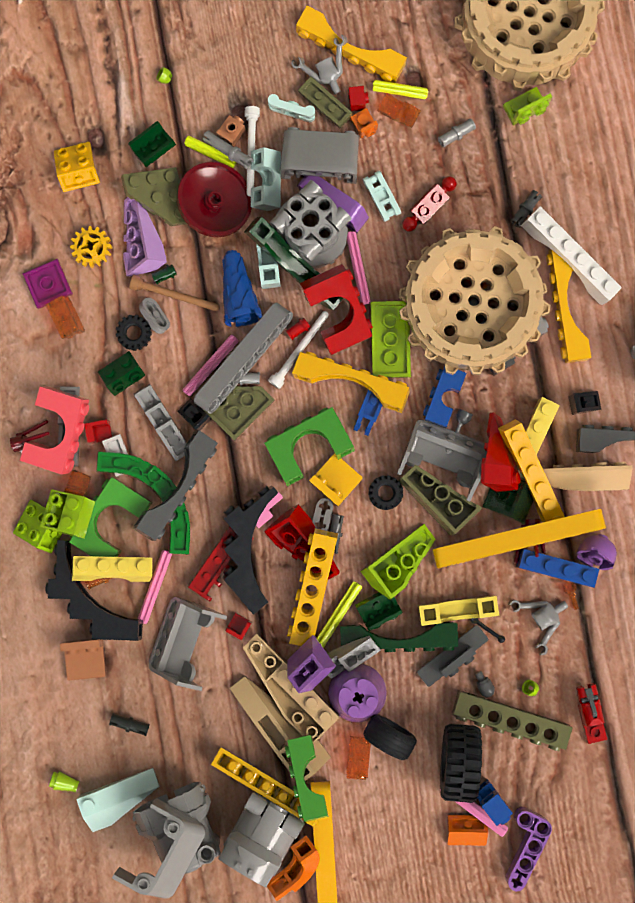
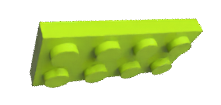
(390, 340)

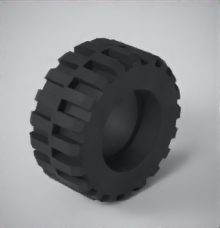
(461, 763)

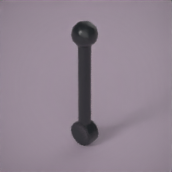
(501, 639)

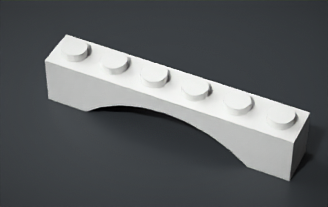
(550, 233)

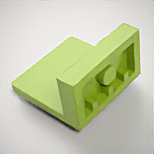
(526, 105)
(30, 531)

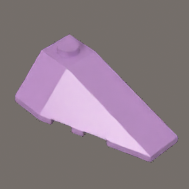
(144, 246)

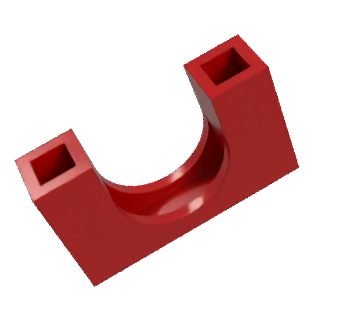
(355, 326)

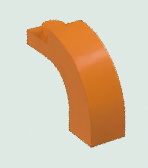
(298, 871)

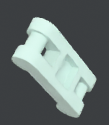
(291, 108)
(381, 196)

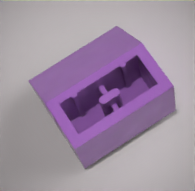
(309, 666)

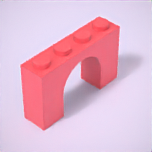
(72, 411)

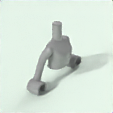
(327, 69)
(544, 617)

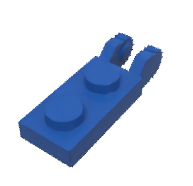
(369, 410)

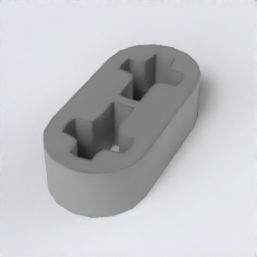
(327, 517)

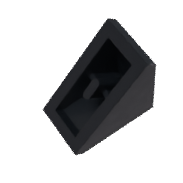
(584, 402)
(194, 415)

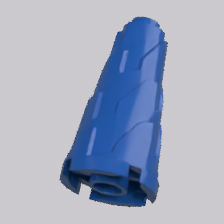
(238, 295)

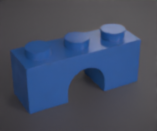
(437, 412)

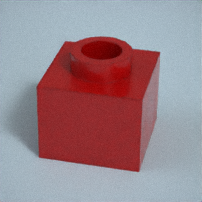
(357, 98)

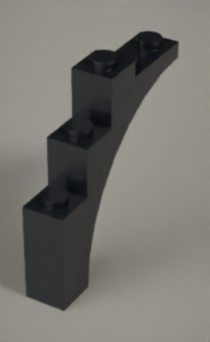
(243, 522)
(104, 623)

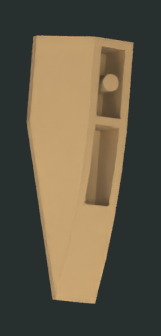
(594, 478)
(304, 710)
(273, 725)

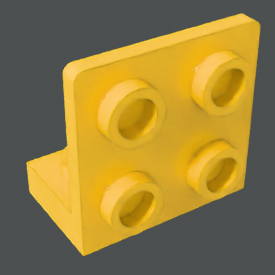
(75, 166)
(336, 479)

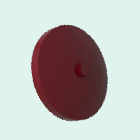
(214, 199)

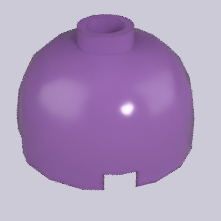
(597, 551)

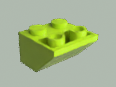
(67, 513)

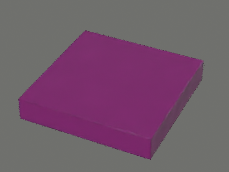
(47, 283)

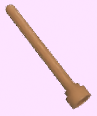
(139, 284)

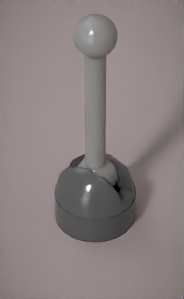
(463, 418)

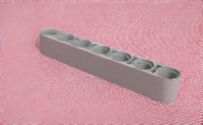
(243, 358)

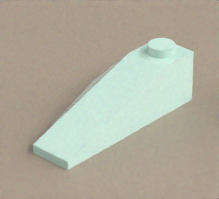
(110, 802)

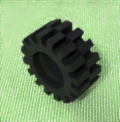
(122, 332)
(397, 492)

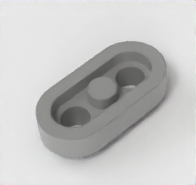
(154, 315)

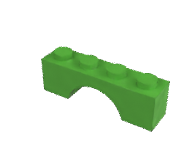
(311, 804)

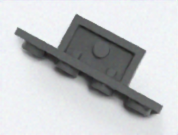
(449, 661)

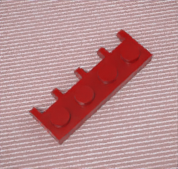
(212, 568)

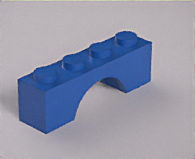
(558, 568)
(493, 803)

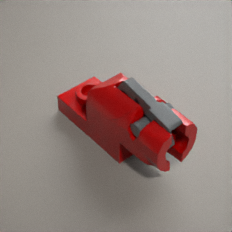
(591, 713)

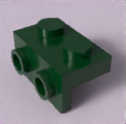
(151, 144)
(121, 373)
(378, 610)

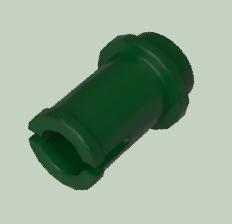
(164, 274)

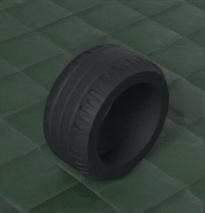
(389, 737)

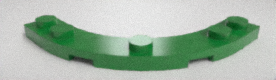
(159, 483)

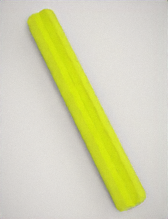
(339, 613)

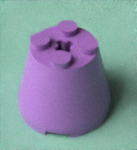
(364, 681)

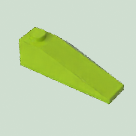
(394, 568)

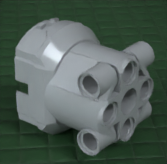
(311, 246)
(194, 803)
(260, 839)

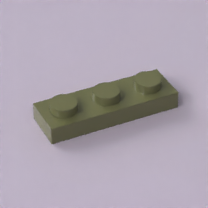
(325, 102)

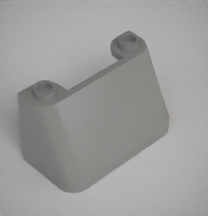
(319, 154)

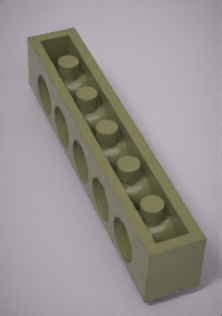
(558, 740)

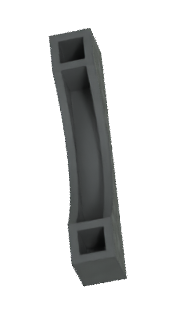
(594, 440)
(197, 451)

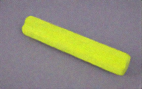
(400, 89)
(208, 151)

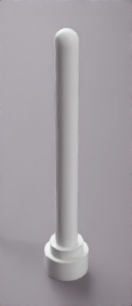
(252, 114)
(278, 378)

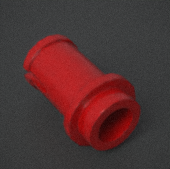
(298, 328)

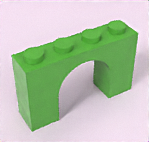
(324, 424)
(113, 493)

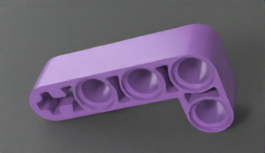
(352, 207)
(524, 851)

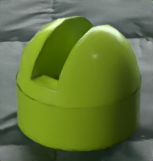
(164, 75)
(525, 688)

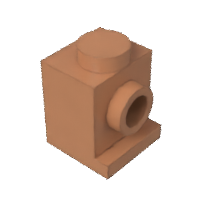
(231, 136)

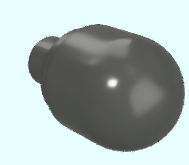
(484, 685)

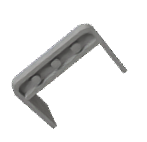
(429, 444)
(177, 641)
(187, 838)

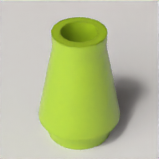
(63, 782)

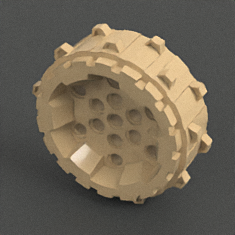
(515, 58)
(510, 329)

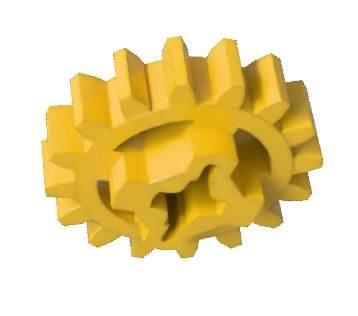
(98, 244)

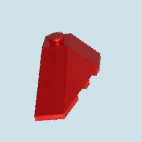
(499, 467)
(293, 533)

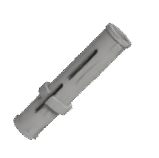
(232, 152)

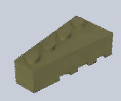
(439, 500)

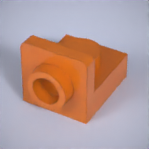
(364, 123)

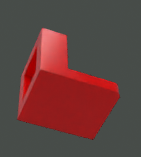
(98, 431)
(238, 626)

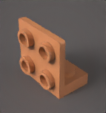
(84, 659)

